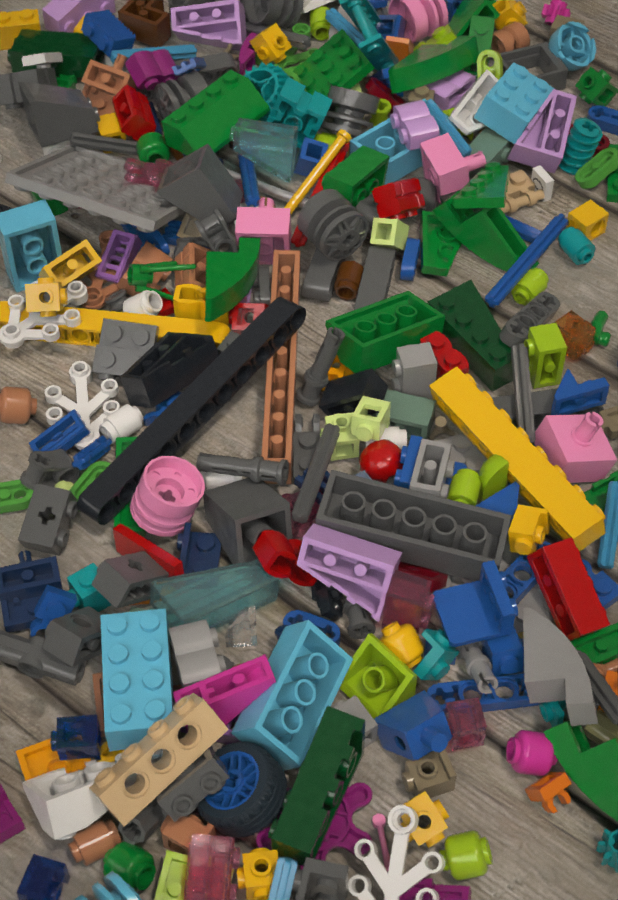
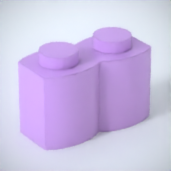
(451, 89)
(414, 123)

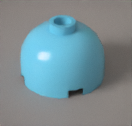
(573, 45)

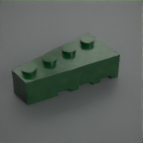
(475, 334)
(319, 786)

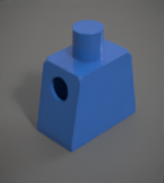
(414, 727)

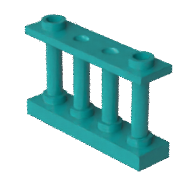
(366, 20)

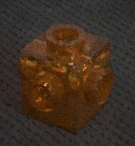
(577, 334)

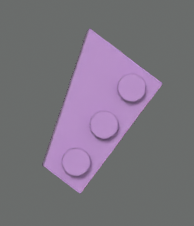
(65, 14)
(211, 23)
(546, 134)
(350, 565)

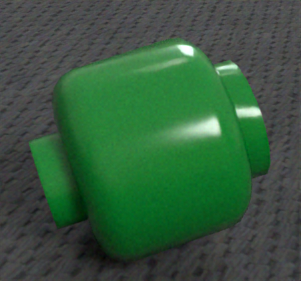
(152, 147)
(132, 864)

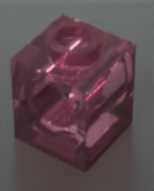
(466, 723)

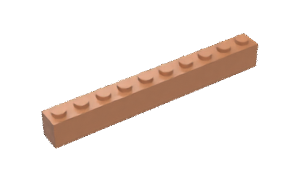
(281, 368)

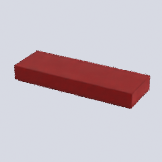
(131, 542)

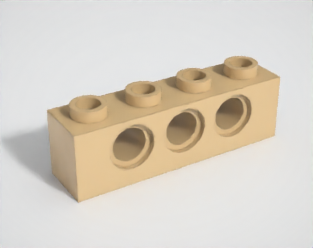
(177, 756)

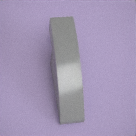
(555, 669)

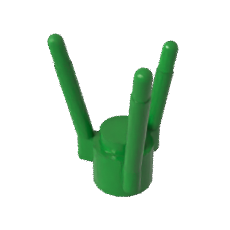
(142, 274)

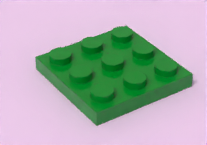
(334, 64)

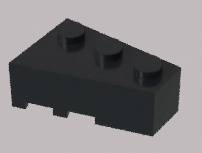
(168, 368)

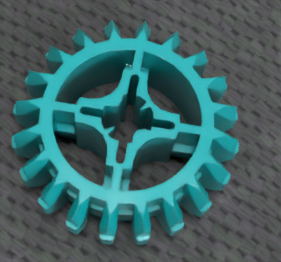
(268, 82)

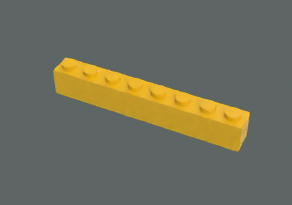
(529, 466)

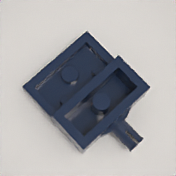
(22, 588)

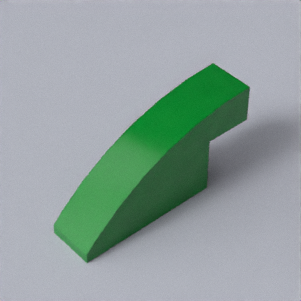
(462, 17)
(433, 63)
(483, 232)
(230, 277)
(590, 768)

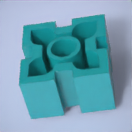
(300, 109)

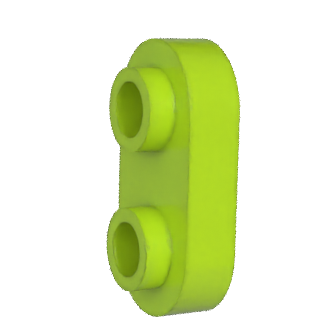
(482, 63)

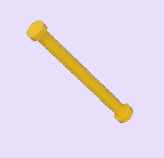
(342, 138)

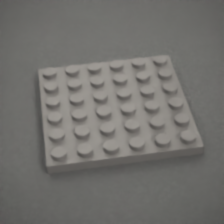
(94, 183)

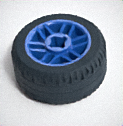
(250, 795)

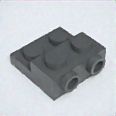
(122, 346)
(200, 779)

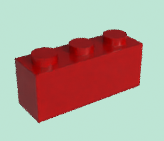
(568, 589)

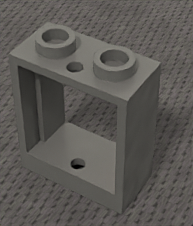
(538, 55)

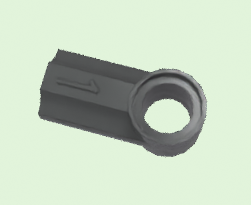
(143, 824)

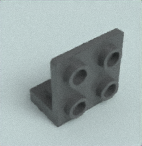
(321, 881)

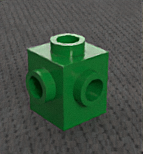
(596, 87)

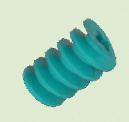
(580, 145)

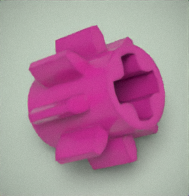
(555, 8)

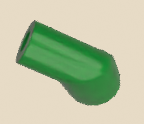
(599, 321)

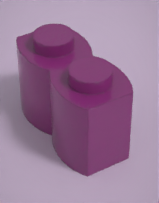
(151, 68)

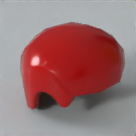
(380, 460)

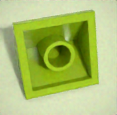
(378, 677)

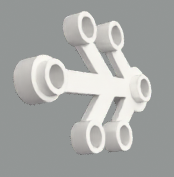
(16, 332)
(81, 376)
(393, 881)

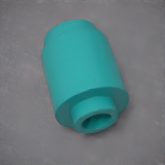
(576, 245)

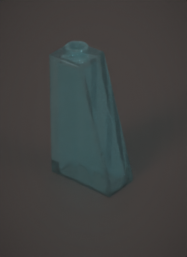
(214, 593)

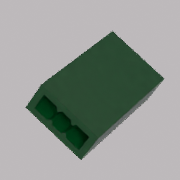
(75, 50)

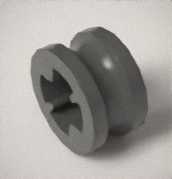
(116, 300)

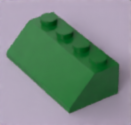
(212, 113)
(381, 327)

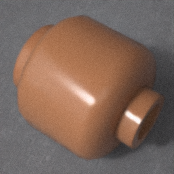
(16, 405)

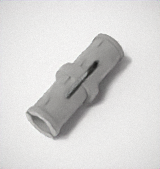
(479, 668)

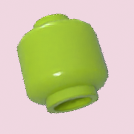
(467, 855)

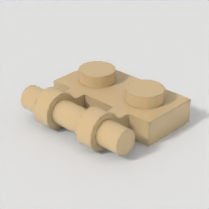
(521, 192)

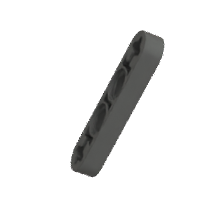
(535, 313)

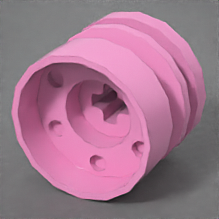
(421, 16)
(167, 496)

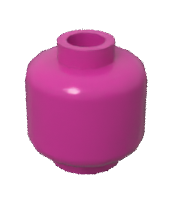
(530, 753)

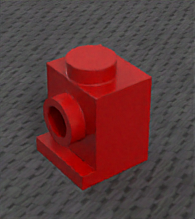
(240, 312)

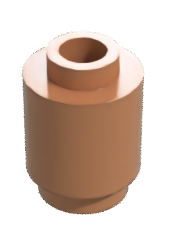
(94, 841)

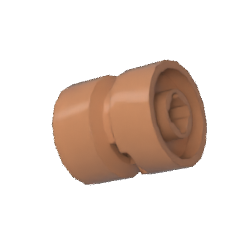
(510, 38)

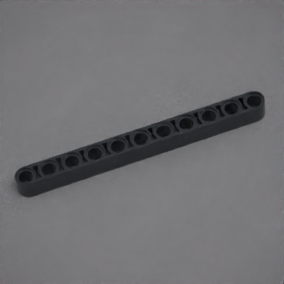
(192, 408)

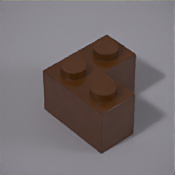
(146, 21)

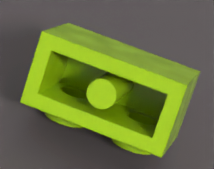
(545, 355)

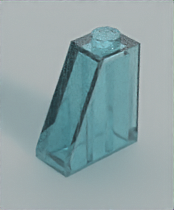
(267, 145)

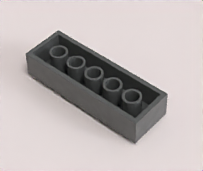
(422, 526)

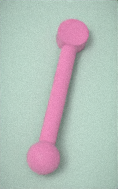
(379, 823)

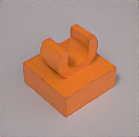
(547, 788)

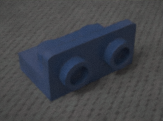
(198, 550)

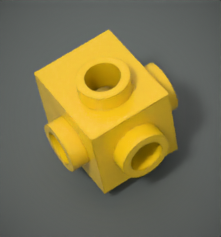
(509, 12)
(271, 44)
(35, 297)
(433, 831)
(257, 873)

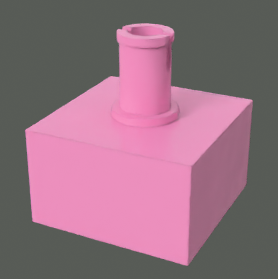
(446, 165)
(268, 224)
(576, 446)

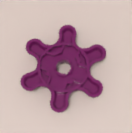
(342, 832)

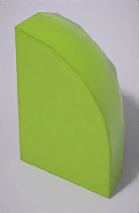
(493, 476)

